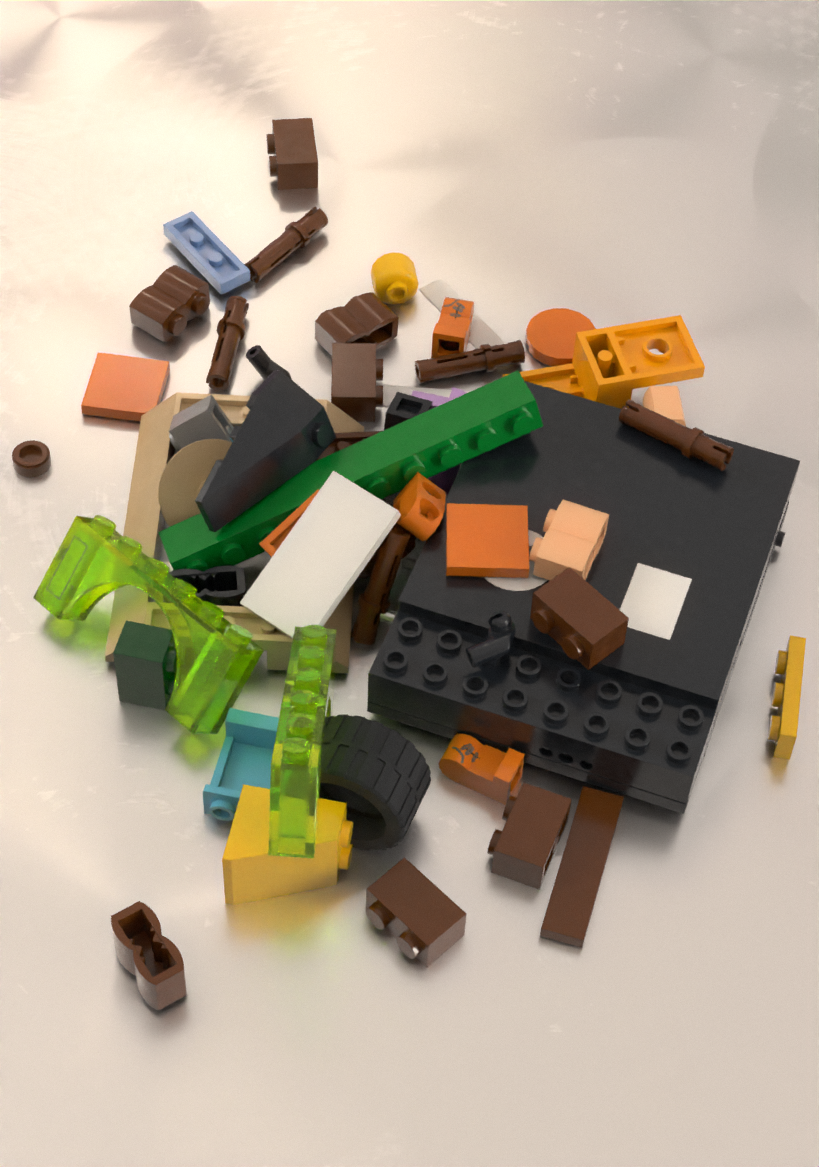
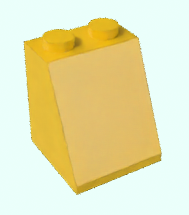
(256, 876)

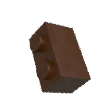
(294, 154)
(355, 379)
(578, 618)
(530, 835)
(414, 912)

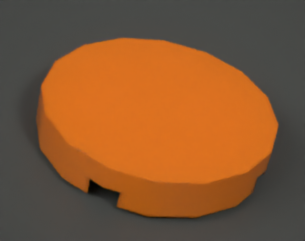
(553, 335)

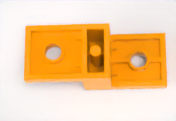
(618, 359)

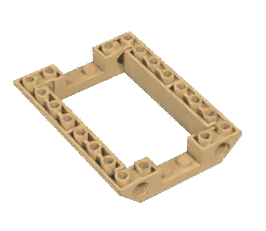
(146, 520)

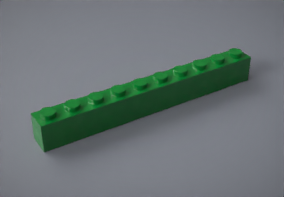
(376, 464)

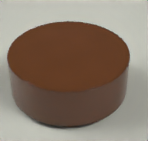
(31, 458)

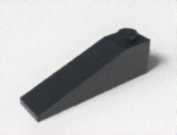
(276, 442)

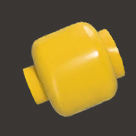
(393, 275)

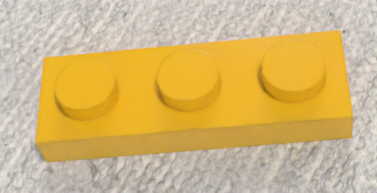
(787, 697)

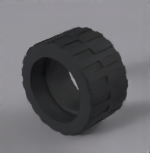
(376, 776)

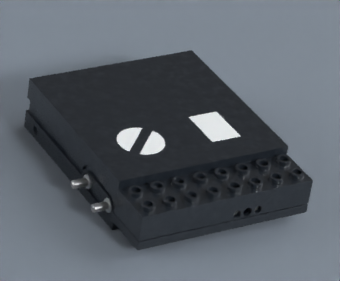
(676, 558)

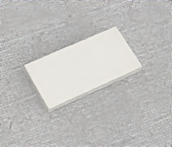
(321, 556)

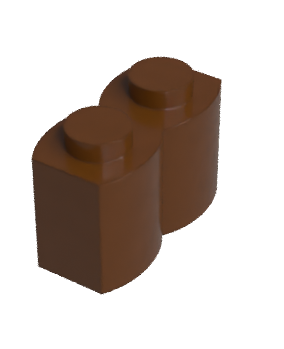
(170, 303)
(359, 321)
(149, 955)

